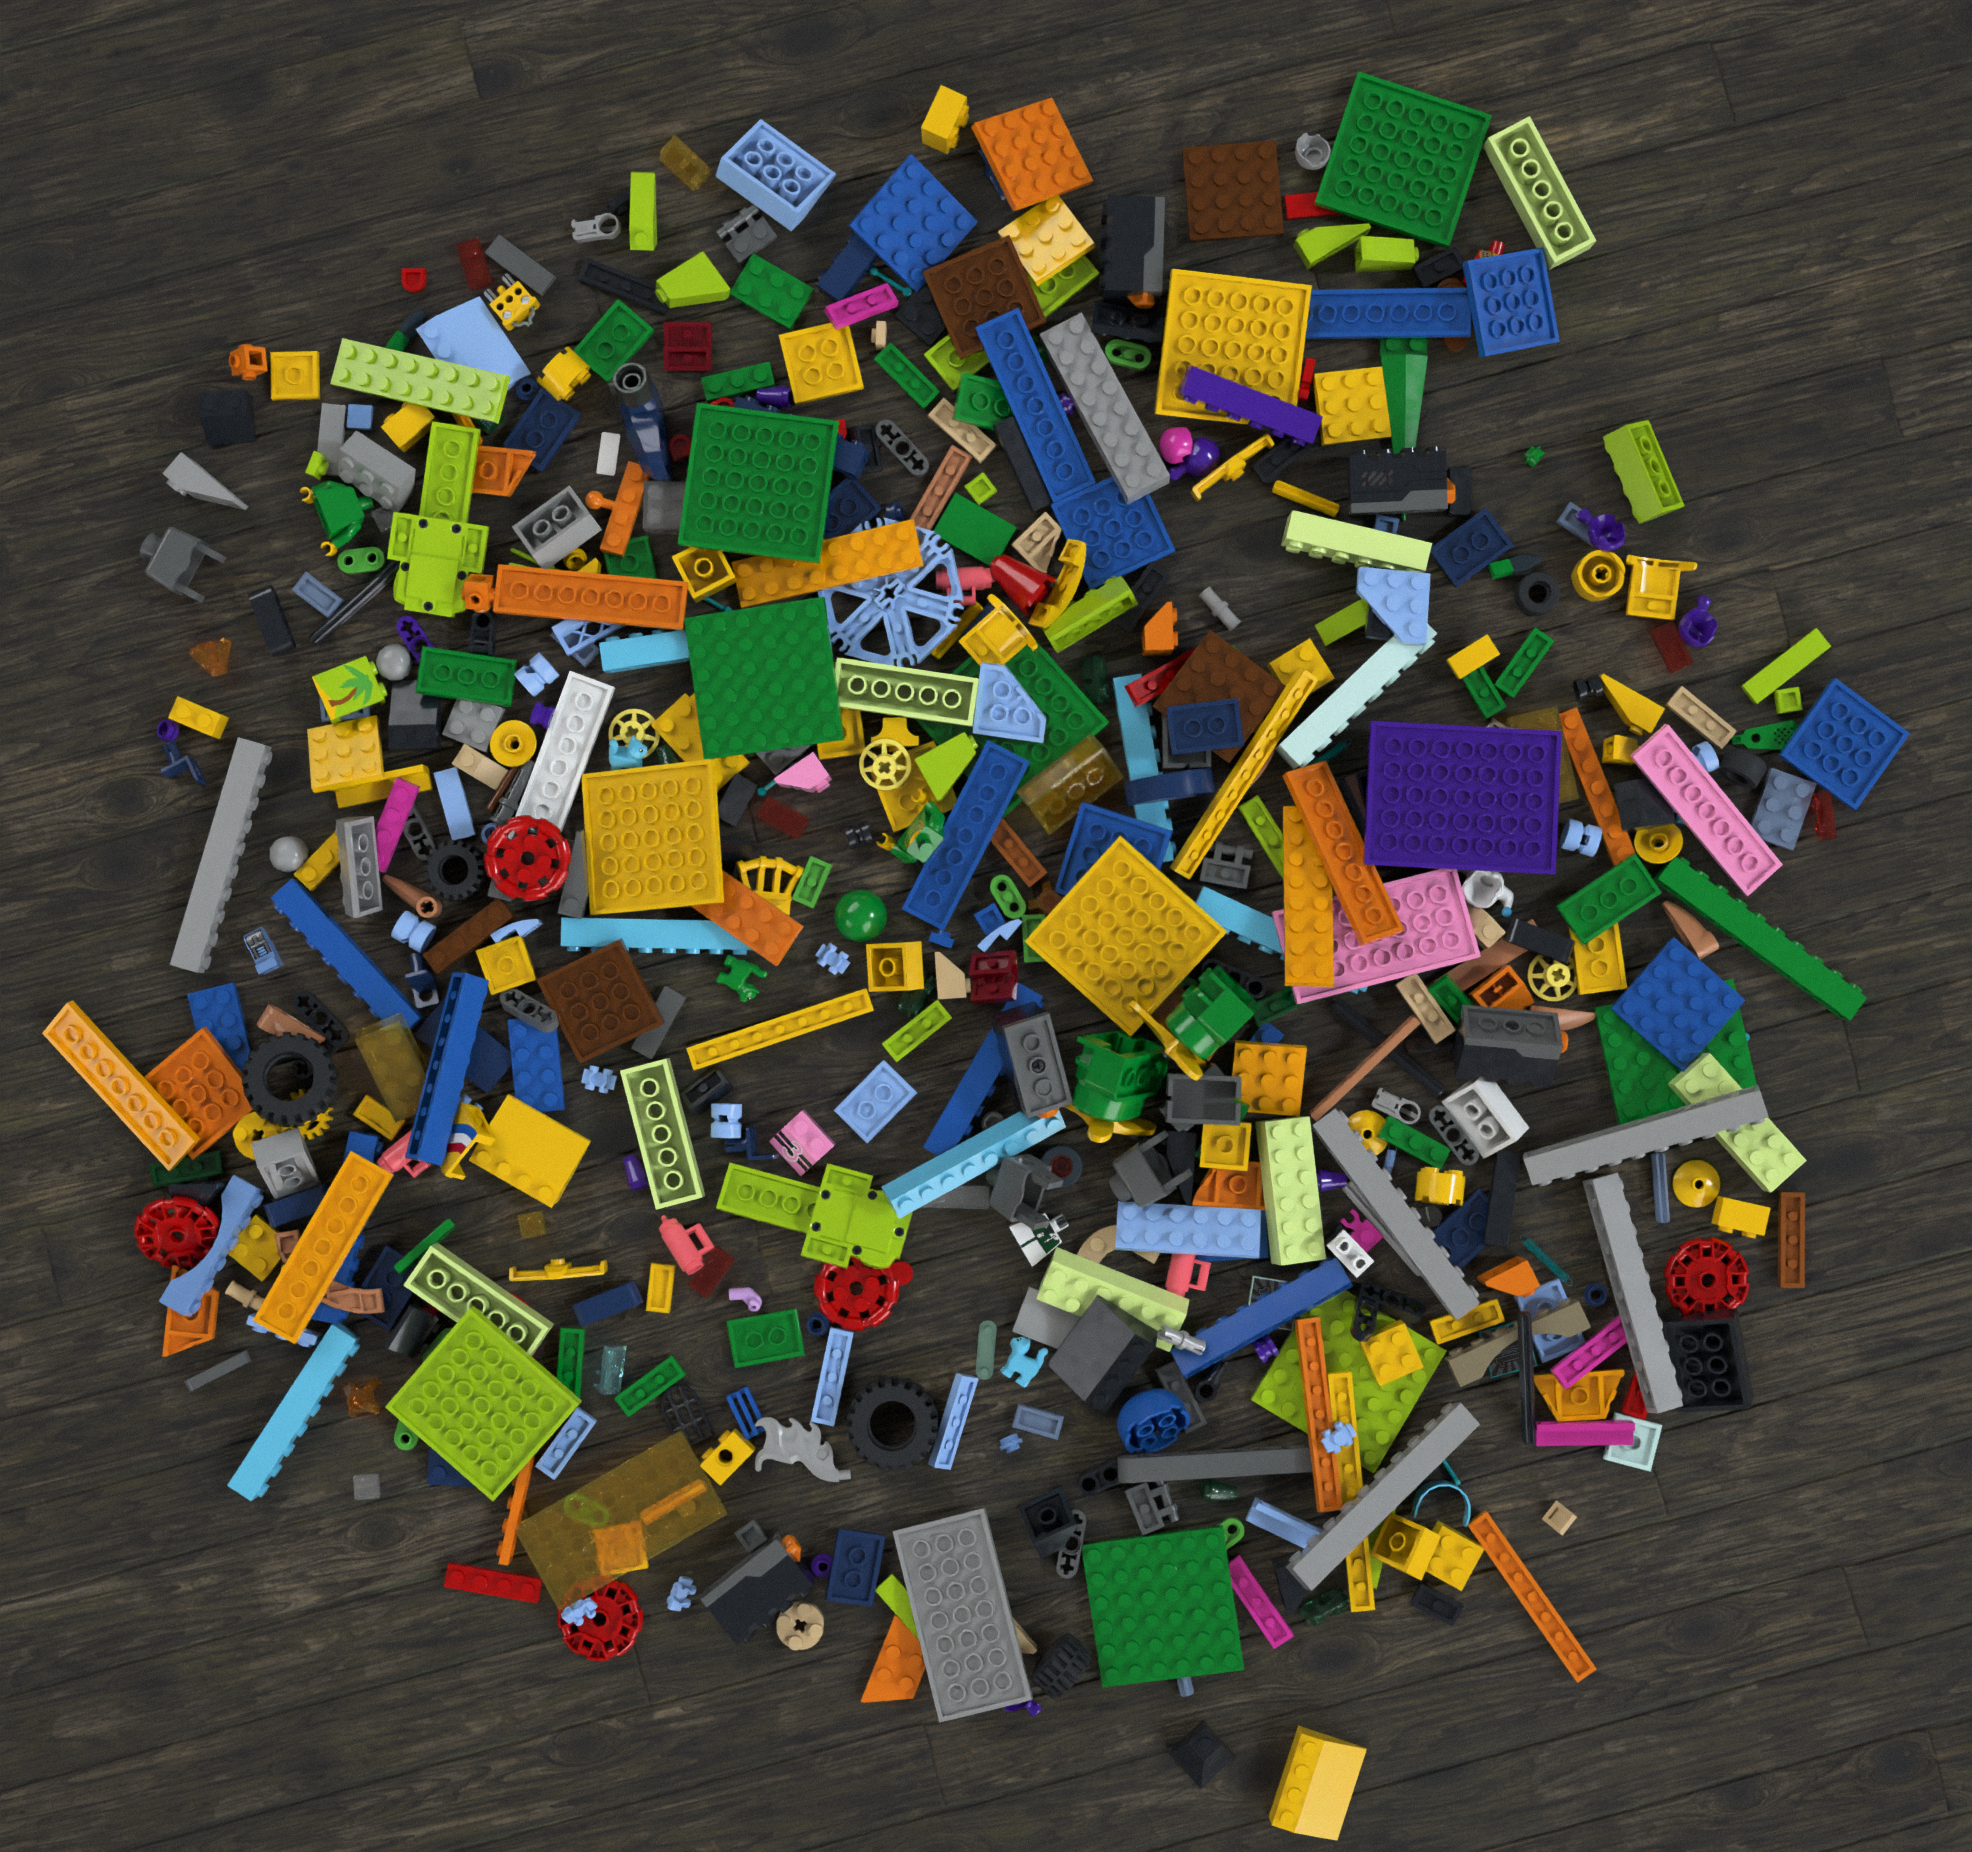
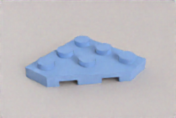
(1397, 600)
(1005, 707)

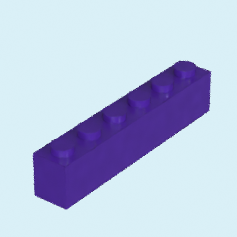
(1249, 405)

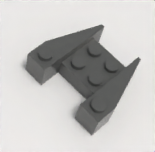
(575, 888)

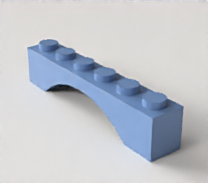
(238, 1202)

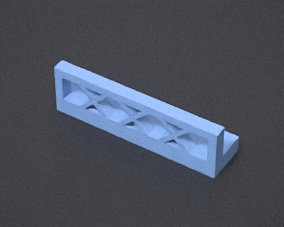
(570, 626)
(1281, 1523)

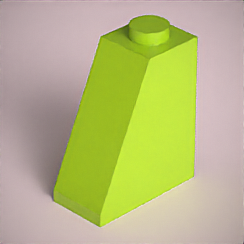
(1384, 254)
(692, 284)
(947, 763)

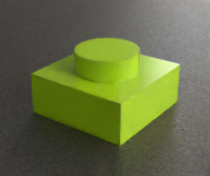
(317, 466)

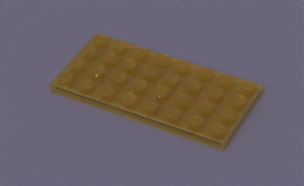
(620, 1520)

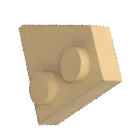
(1038, 542)

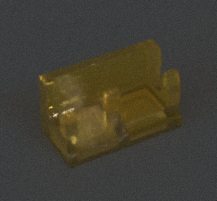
(684, 163)

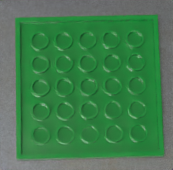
(1403, 160)
(758, 483)
(764, 678)
(1067, 711)
(1642, 1074)
(1162, 1606)

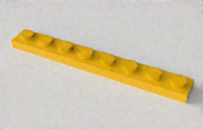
(780, 1029)

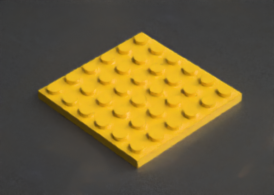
(1235, 330)
(652, 837)
(1125, 935)

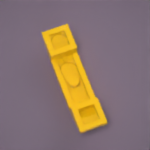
(1065, 587)

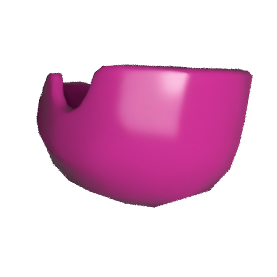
(1175, 444)

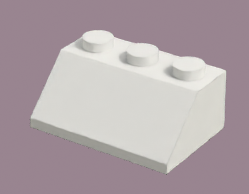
(1485, 1115)

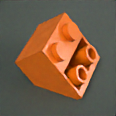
(1158, 633)
(1502, 990)

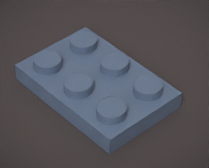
(1782, 808)

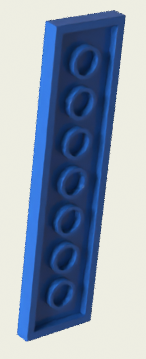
(1389, 313)
(1035, 404)
(966, 835)

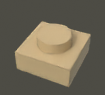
(879, 335)
(1559, 1517)

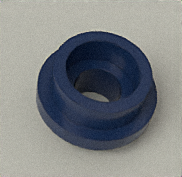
(527, 396)
(895, 511)
(1601, 1299)
(813, 1328)

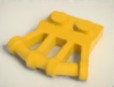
(780, 900)

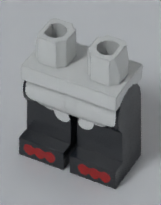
(1347, 1250)

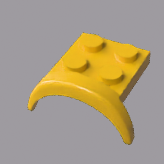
(1654, 586)
(997, 636)

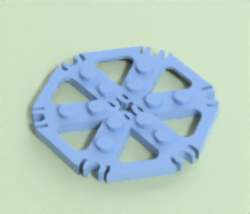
(896, 615)

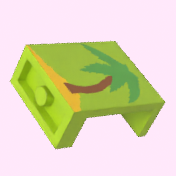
(349, 688)

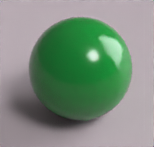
(860, 915)

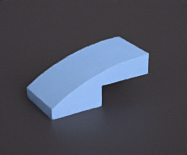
(522, 927)
(1005, 931)

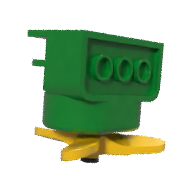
(1202, 1020)
(1114, 1082)

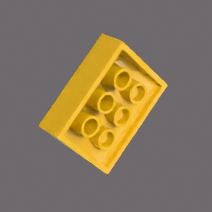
(531, 1151)
(1316, 1784)

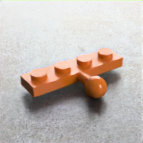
(623, 509)

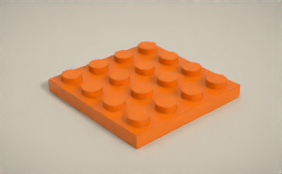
(1032, 154)
(202, 1088)

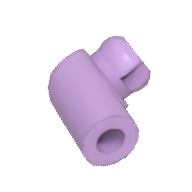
(748, 1295)

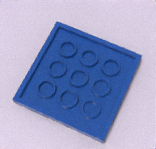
(912, 222)
(1511, 302)
(1115, 534)
(1844, 744)
(1095, 833)
(1677, 1004)

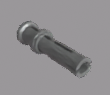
(509, 803)

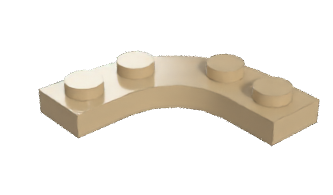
(1103, 1242)

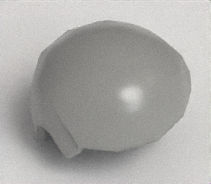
(1312, 152)
(394, 662)
(288, 853)

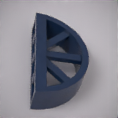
(1170, 787)

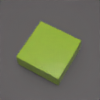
(980, 489)
(1788, 700)

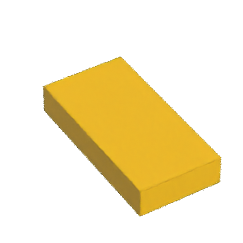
(1473, 657)
(378, 1117)
(660, 1288)

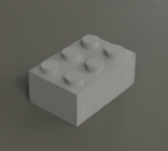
(376, 472)
(556, 528)

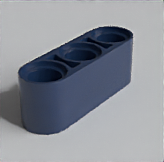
(295, 1206)
(607, 1303)

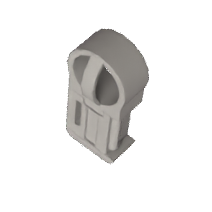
(592, 229)
(1392, 1105)

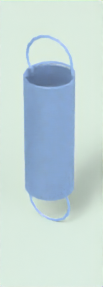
(1389, 1160)

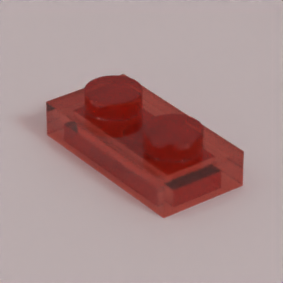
(474, 264)
(1671, 647)
(783, 817)
(1825, 818)
(712, 1272)

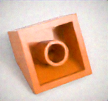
(1511, 1277)

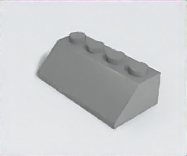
(359, 865)

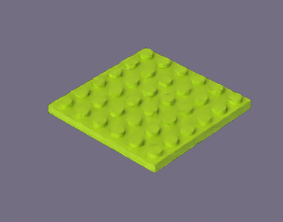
(483, 1403)
(1378, 1408)

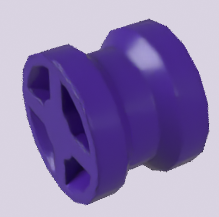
(542, 715)
(1265, 1348)

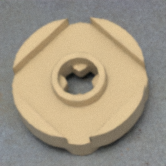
(813, 1629)

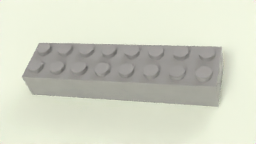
(1104, 408)

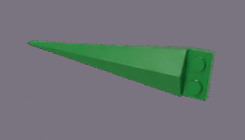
(1404, 377)

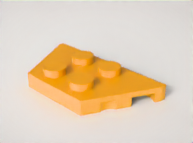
(1583, 1400)

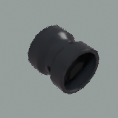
(1588, 688)
(864, 834)

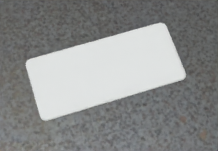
(608, 453)

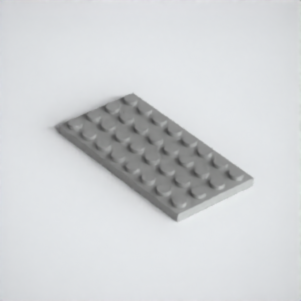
(962, 1615)

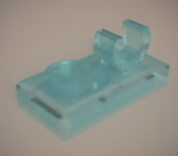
(612, 1369)

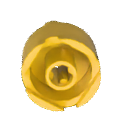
(564, 374)
(1609, 583)
(248, 1132)
(1440, 1187)

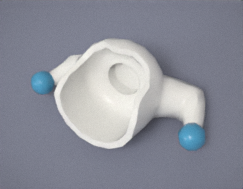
(1485, 888)

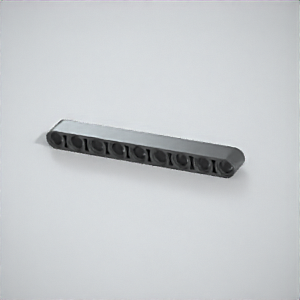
(1214, 1463)

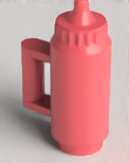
(970, 578)
(394, 1158)
(681, 1245)
(1181, 1271)

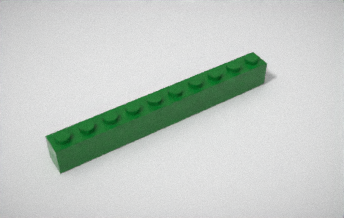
(1759, 938)

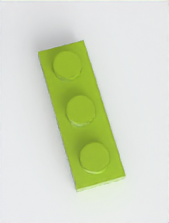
(917, 1030)

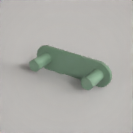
(986, 1349)

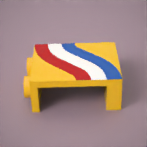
(467, 1128)

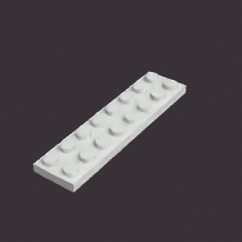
(565, 750)

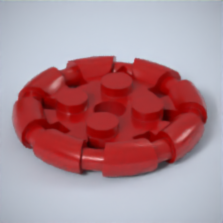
(527, 872)
(181, 1221)
(1702, 1265)
(852, 1302)
(615, 1619)

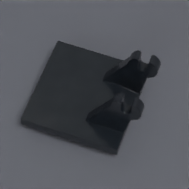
(733, 851)

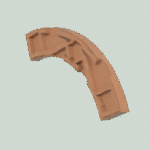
(338, 1294)

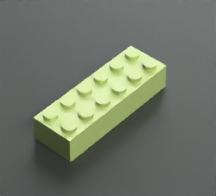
(1539, 192)
(1353, 544)
(906, 692)
(662, 1133)
(1757, 1148)
(1290, 1190)
(1076, 1281)
(456, 1287)

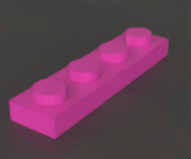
(393, 820)
(1590, 1353)
(1258, 1603)

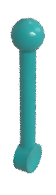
(907, 292)
(716, 604)
(762, 791)
(1452, 1474)

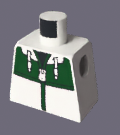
(1038, 1242)

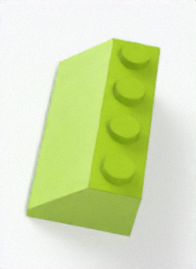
(1643, 471)
(1090, 613)

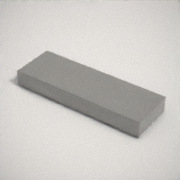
(332, 434)

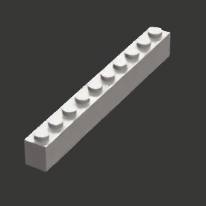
(221, 856)
(1646, 1135)
(1395, 1214)
(1633, 1293)
(1382, 1496)

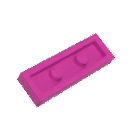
(861, 306)

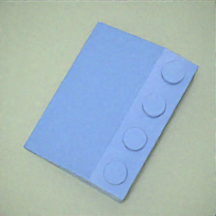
(774, 174)
(473, 339)

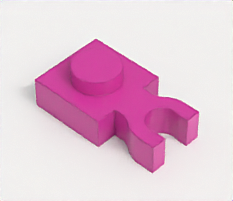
(1363, 1232)

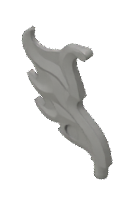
(798, 1444)

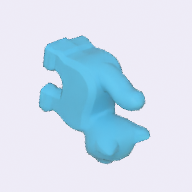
(628, 756)
(1021, 1363)

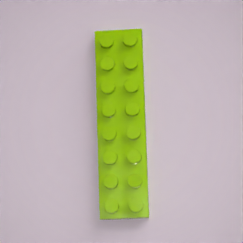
(1050, 295)
(420, 380)

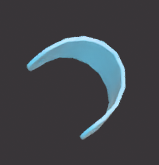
(1425, 1488)

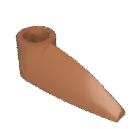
(414, 896)
(1690, 930)
(1567, 1018)
(278, 1021)

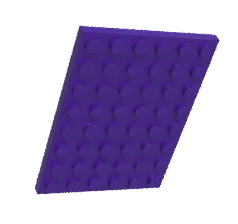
(1462, 797)

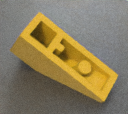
(1632, 707)

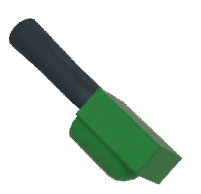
(406, 331)
(1513, 565)

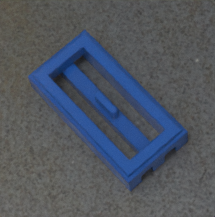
(755, 1431)

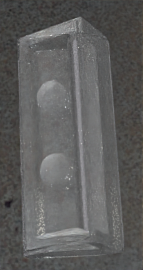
(963, 1197)

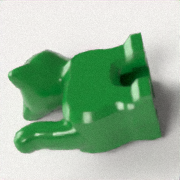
(739, 974)

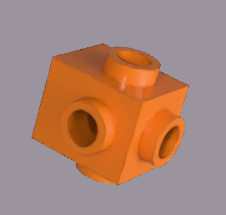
(248, 361)
(478, 592)

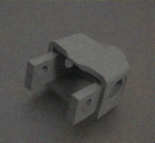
(176, 559)
(1144, 1173)
(1020, 1187)

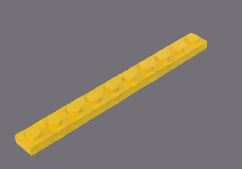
(1244, 772)
(1350, 1475)

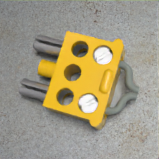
(516, 311)

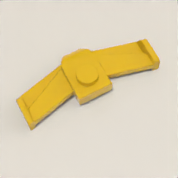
(1233, 467)
(558, 1270)

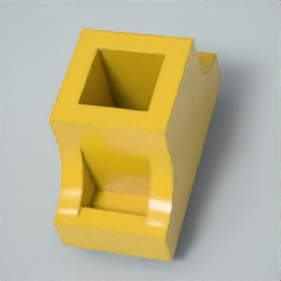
(896, 730)

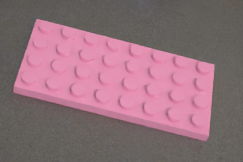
(1433, 936)

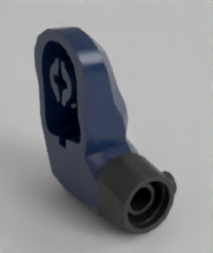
(644, 419)

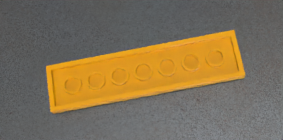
(842, 562)
(1306, 908)
(120, 1085)
(323, 1247)

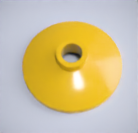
(504, 738)
(1647, 839)
(1371, 1121)
(1684, 1183)

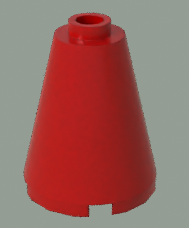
(1021, 582)

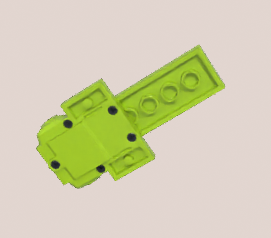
(440, 544)
(838, 1217)

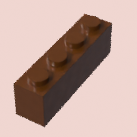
(469, 936)

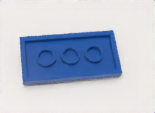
(222, 1014)
(536, 1066)

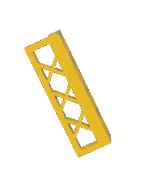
(380, 789)

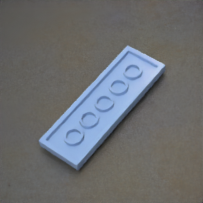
(1188, 1230)

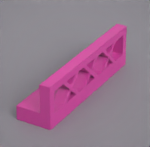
(1584, 1432)

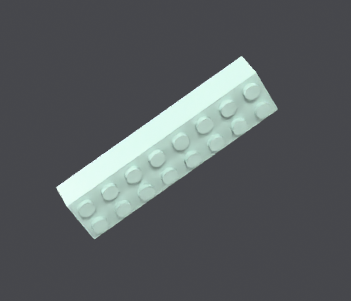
(1349, 700)

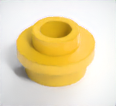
(578, 563)

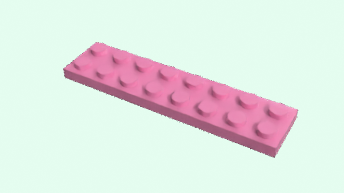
(1706, 810)

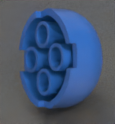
(1144, 1410)

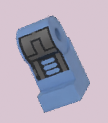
(262, 951)

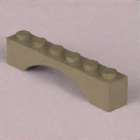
(1472, 1362)

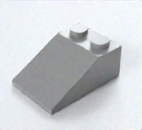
(191, 479)
(286, 1164)

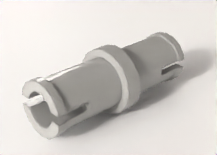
(1219, 609)
(1181, 1339)

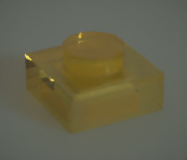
(532, 1224)

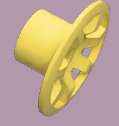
(634, 728)
(885, 764)
(1555, 976)

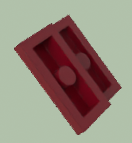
(687, 346)
(994, 977)

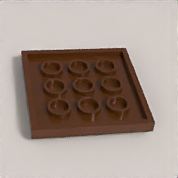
(1232, 191)
(981, 289)
(1222, 673)
(600, 1000)

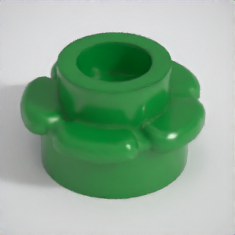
(1533, 456)

